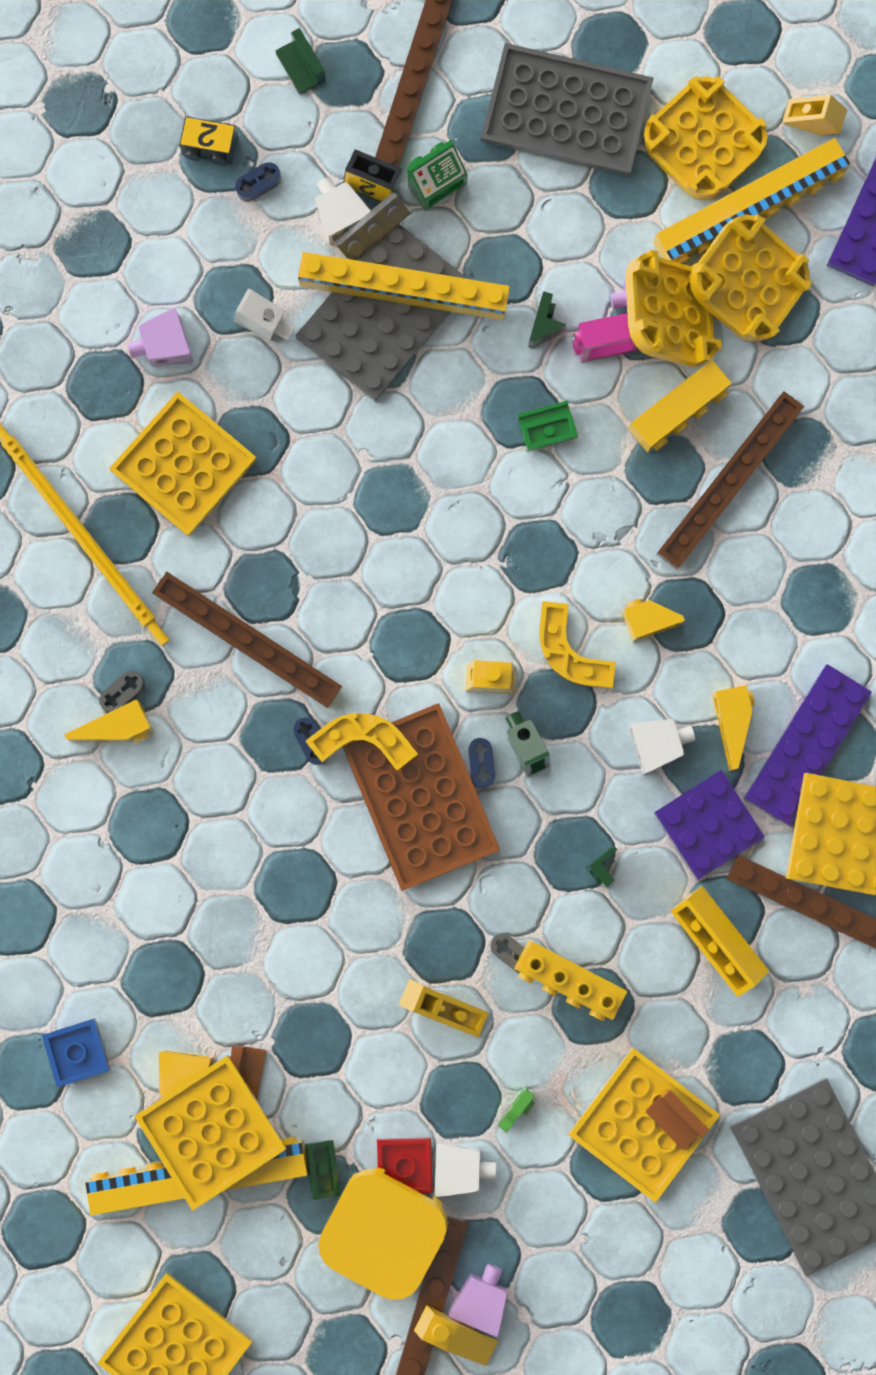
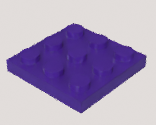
(709, 825)

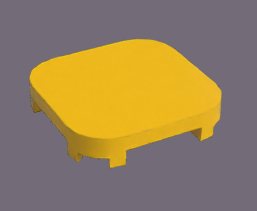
(704, 138)
(750, 278)
(665, 314)
(383, 1234)

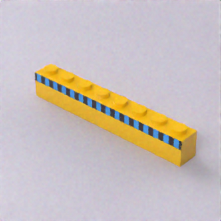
(760, 197)
(403, 286)
(155, 1185)

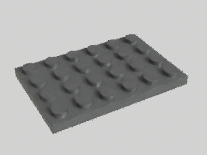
(567, 109)
(376, 338)
(812, 1175)

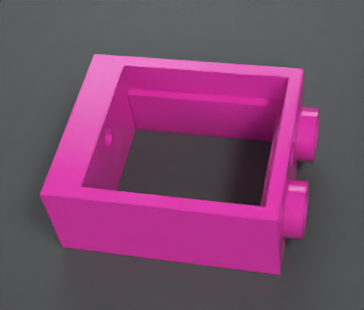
(603, 338)

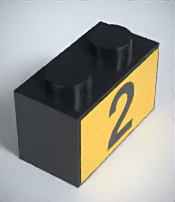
(208, 140)
(372, 176)

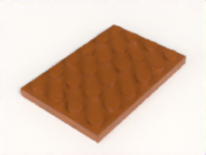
(428, 807)

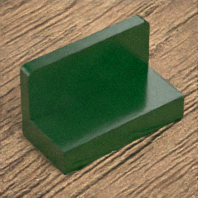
(301, 63)
(598, 871)

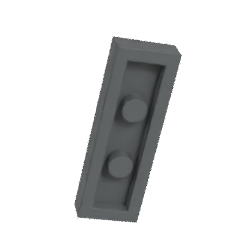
(372, 227)

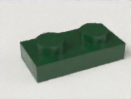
(322, 1169)

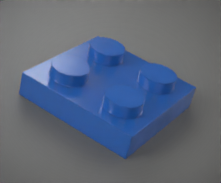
(76, 1052)

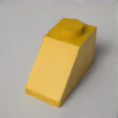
(815, 114)
(649, 619)

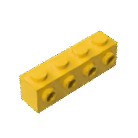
(680, 406)
(720, 941)
(570, 980)

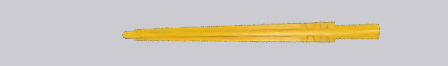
(81, 535)

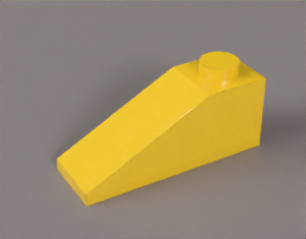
(733, 714)
(119, 725)
(443, 1008)
(455, 1336)

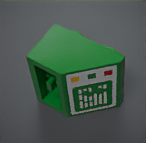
(436, 174)

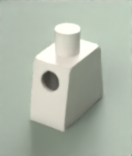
(338, 208)
(253, 311)
(659, 742)
(459, 1169)

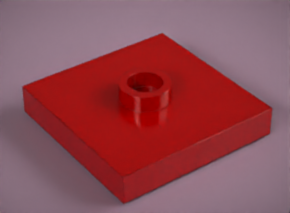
(407, 1161)

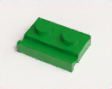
(547, 426)

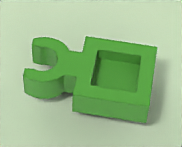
(522, 1104)

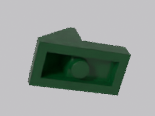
(545, 328)

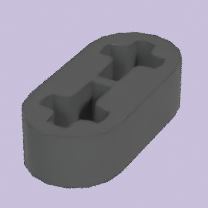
(117, 687)
(504, 956)

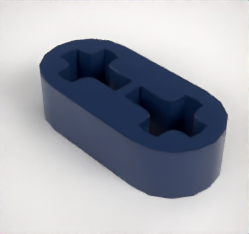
(261, 186)
(302, 739)
(475, 764)

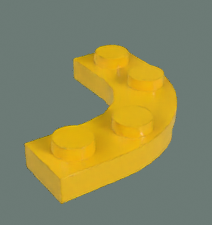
(561, 656)
(362, 728)

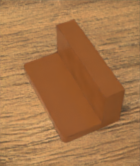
(250, 1065)
(676, 1119)

